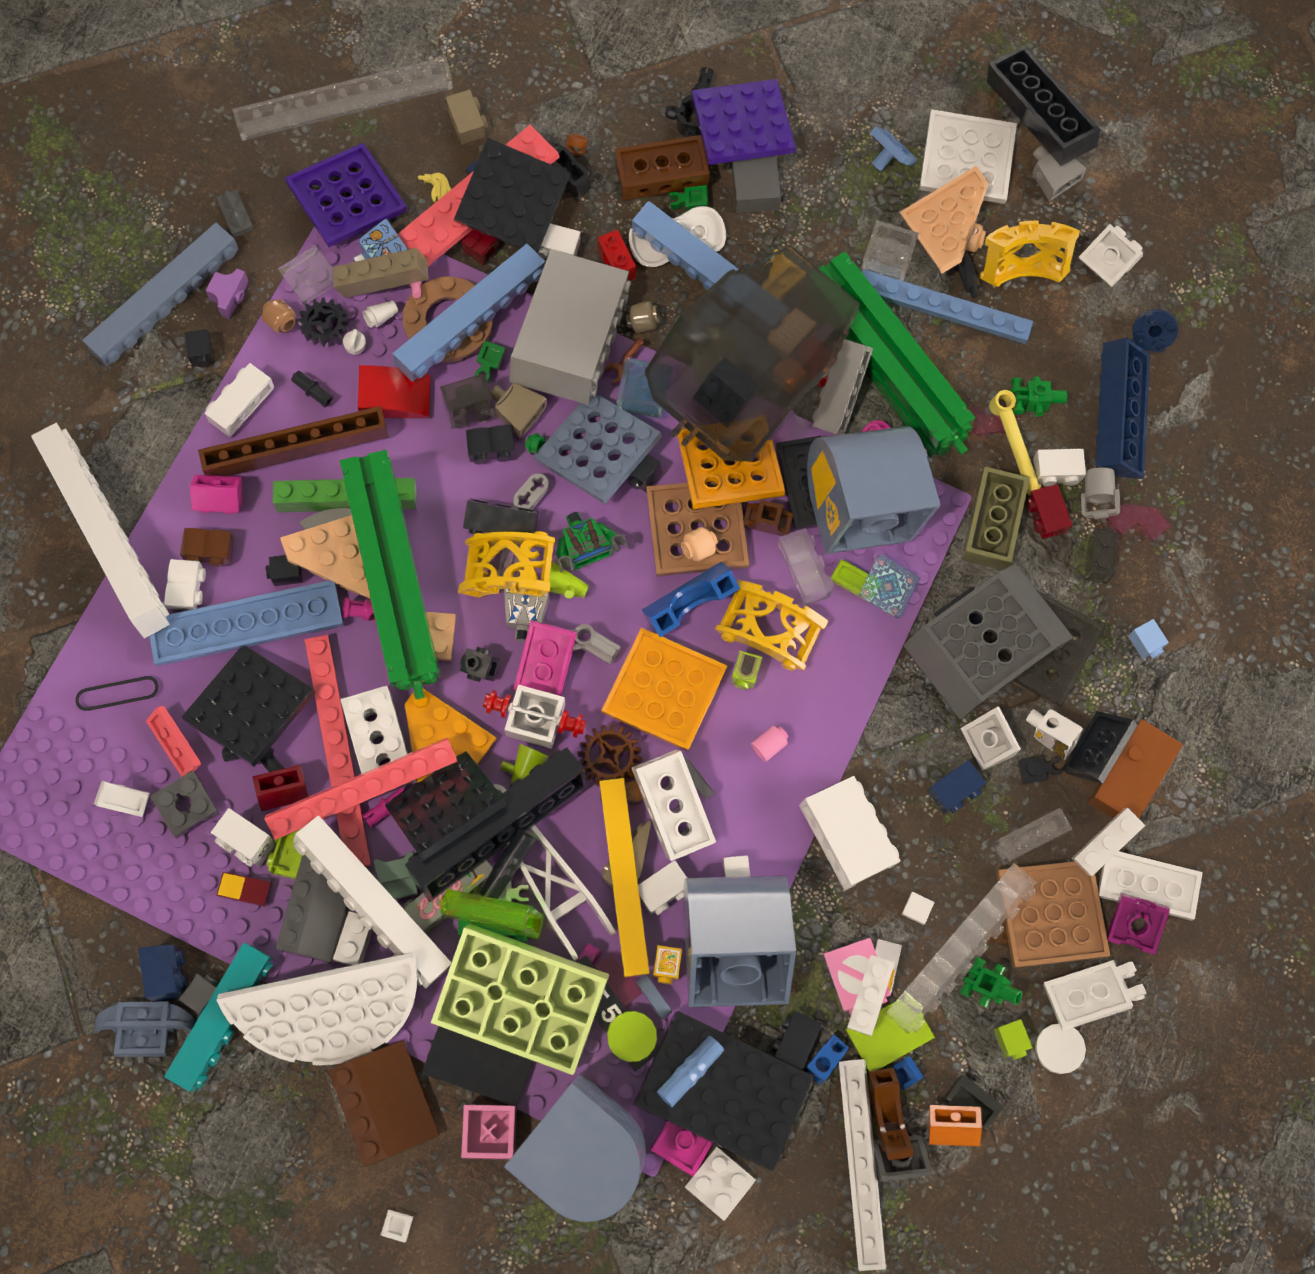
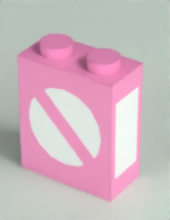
(847, 971)

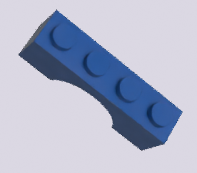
(710, 585)

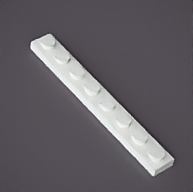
(862, 1165)

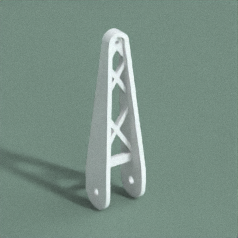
(575, 884)

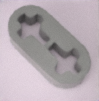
(526, 489)

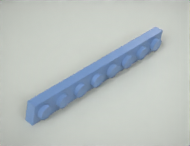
(950, 308)

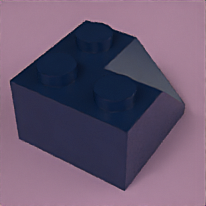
(162, 972)

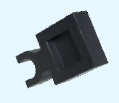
(1035, 770)

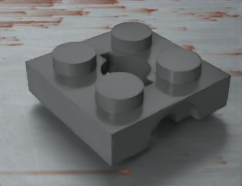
(167, 804)

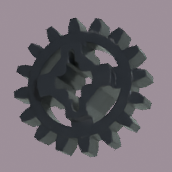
(312, 324)

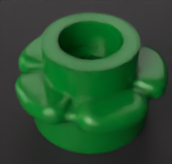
(534, 443)

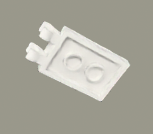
(1092, 993)

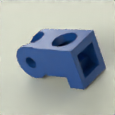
(826, 1059)

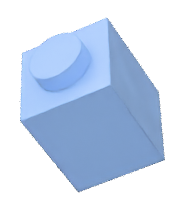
(1148, 640)

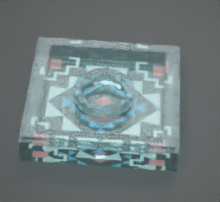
(889, 586)

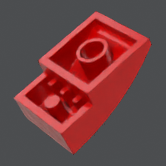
(393, 392)

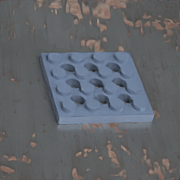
(613, 443)

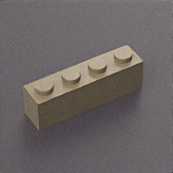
(380, 273)

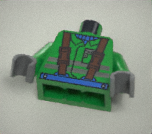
(586, 543)

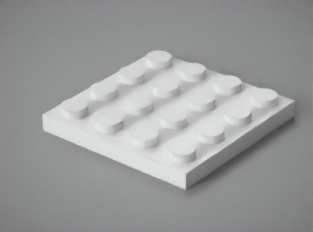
(962, 142)

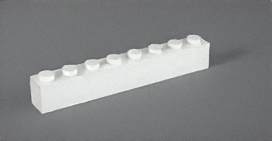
(369, 899)

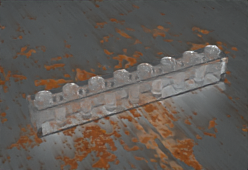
(960, 949)

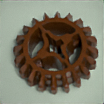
(618, 751)

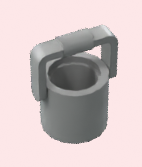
(1100, 490)

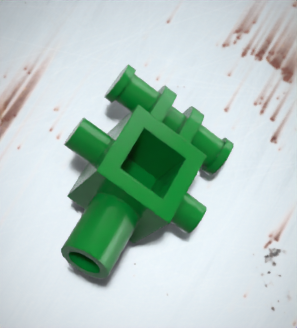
(1035, 396)
(989, 985)

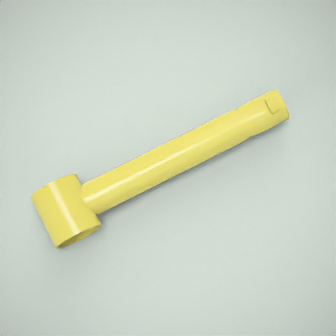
(1014, 436)

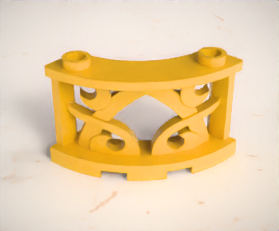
(1004, 265)
(475, 579)
(803, 617)

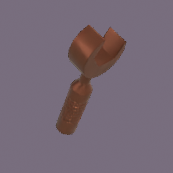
(618, 368)

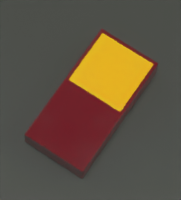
(244, 889)

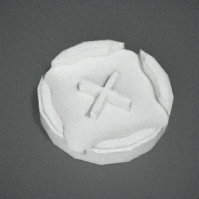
(1059, 1049)

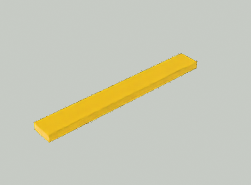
(624, 878)

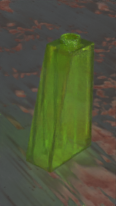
(492, 913)

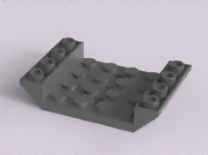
(963, 663)

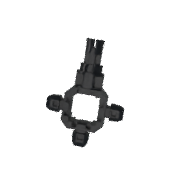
(672, 112)

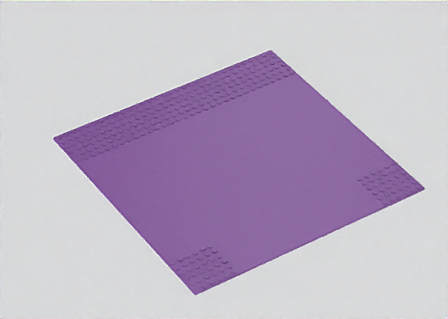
(135, 862)

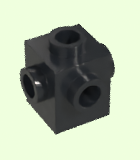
(479, 664)

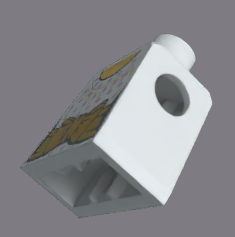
(1055, 732)

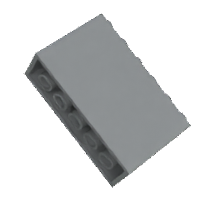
(570, 327)

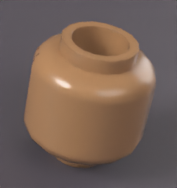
(278, 316)

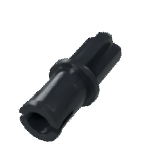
(312, 388)

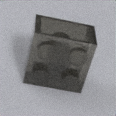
(467, 401)

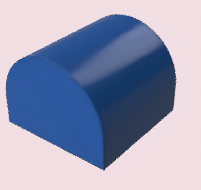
(907, 1073)

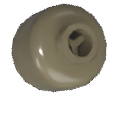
(643, 317)

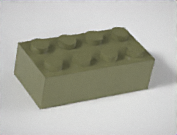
(995, 518)

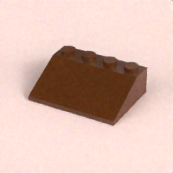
(383, 1103)

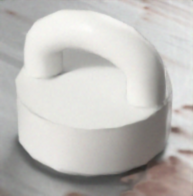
(354, 342)

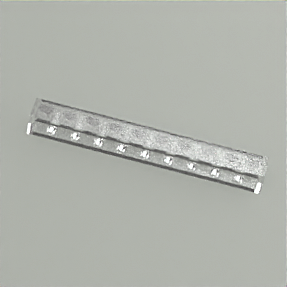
(343, 98)

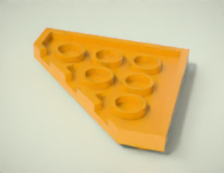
(434, 720)

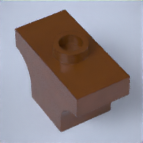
(768, 518)

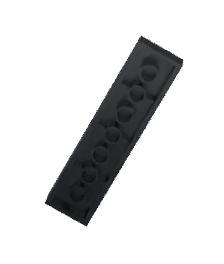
(527, 804)

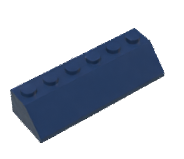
(1123, 408)

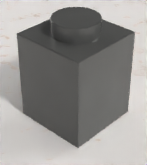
(199, 993)

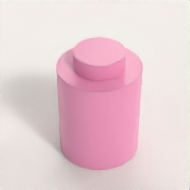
(770, 743)

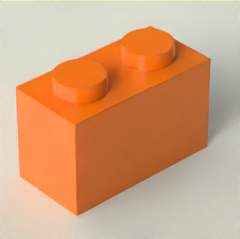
(955, 1125)

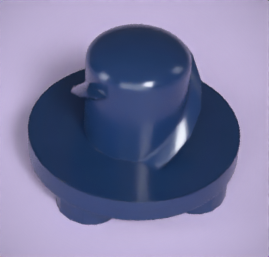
(1155, 330)

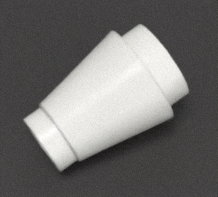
(378, 314)

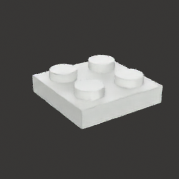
(720, 1183)

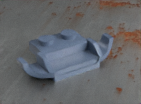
(143, 1027)

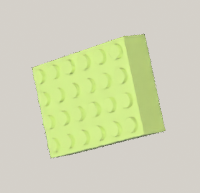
(520, 998)

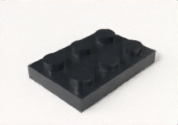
(1099, 747)

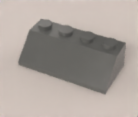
(312, 917)

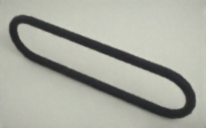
(115, 684)

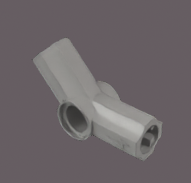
(597, 645)

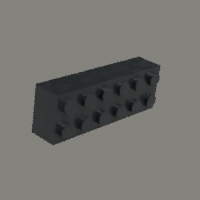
(1043, 105)

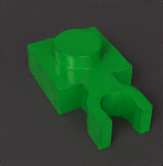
(692, 198)
(490, 358)

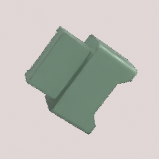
(395, 877)

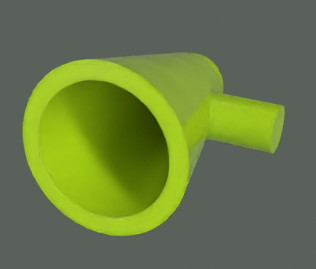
(566, 583)
(525, 760)

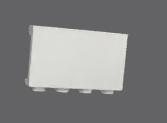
(849, 832)

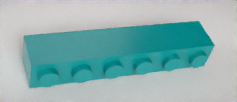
(212, 1027)

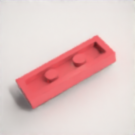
(173, 741)

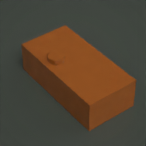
(1136, 771)

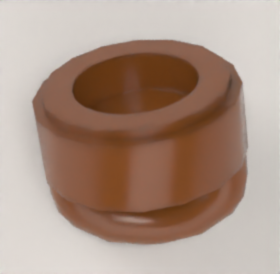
(577, 141)

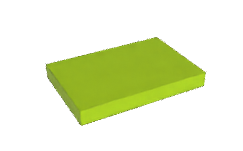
(887, 1041)

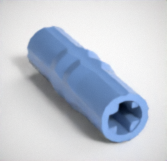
(690, 1071)

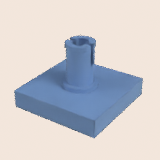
(891, 149)

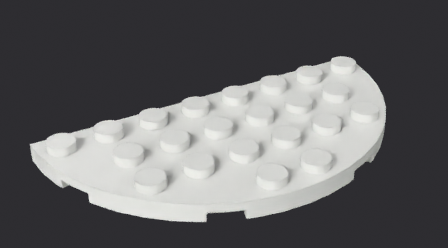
(327, 1013)

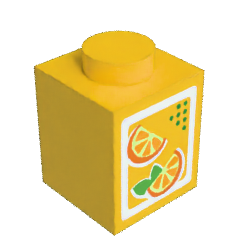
(667, 964)

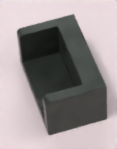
(967, 1093)

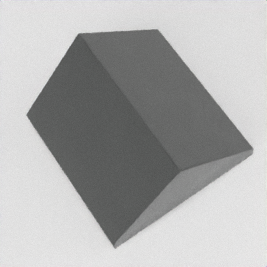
(903, 1168)

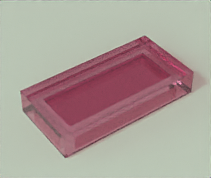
(622, 986)

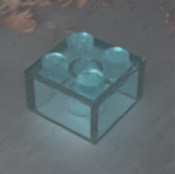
(634, 391)

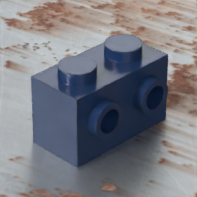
(957, 787)

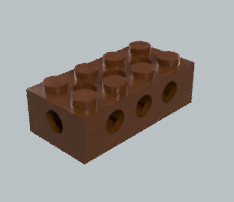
(661, 167)

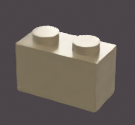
(465, 116)

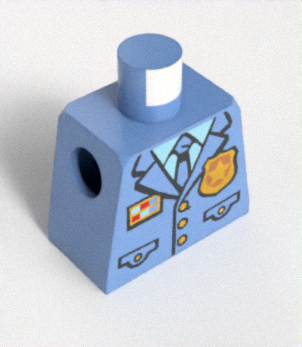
(379, 242)

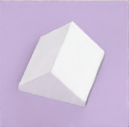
(991, 739)

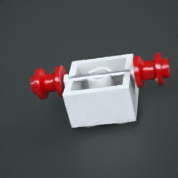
(534, 715)

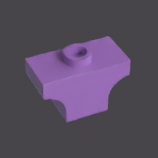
(227, 291)

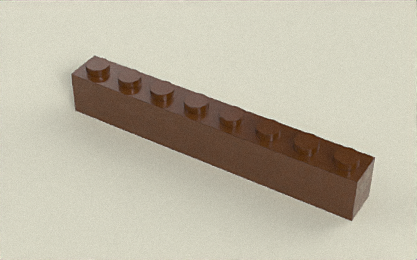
(294, 443)

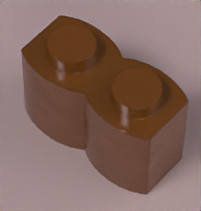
(207, 546)

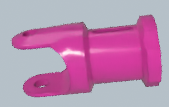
(358, 609)

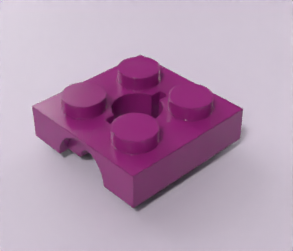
(1128, 910)

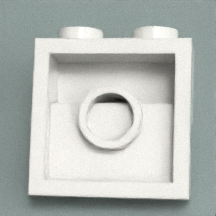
(1111, 255)

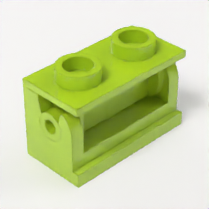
(285, 859)

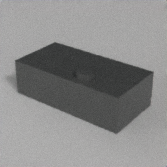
(755, 185)

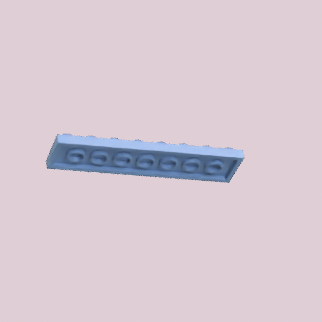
(247, 622)

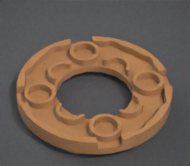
(432, 293)

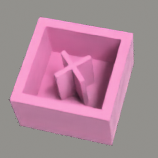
(489, 1132)

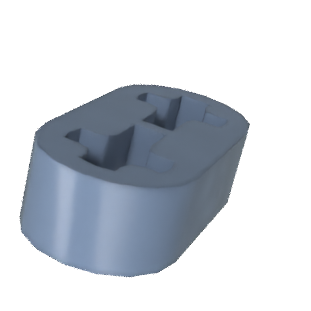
(653, 996)

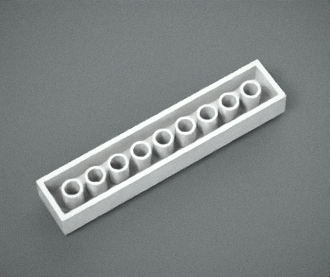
(102, 530)

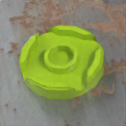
(631, 1036)

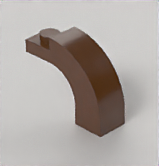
(888, 1114)

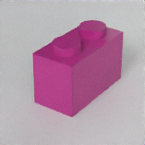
(216, 493)

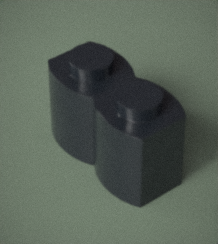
(579, 180)
(490, 444)

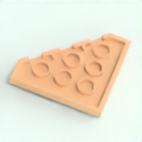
(948, 218)
(330, 553)

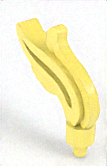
(439, 182)

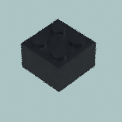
(726, 392)

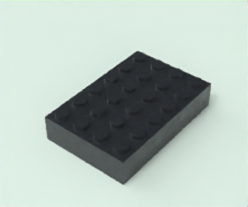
(740, 1102)

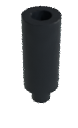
(969, 276)

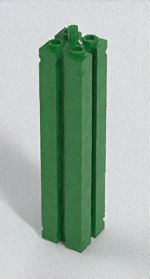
(901, 367)
(390, 572)

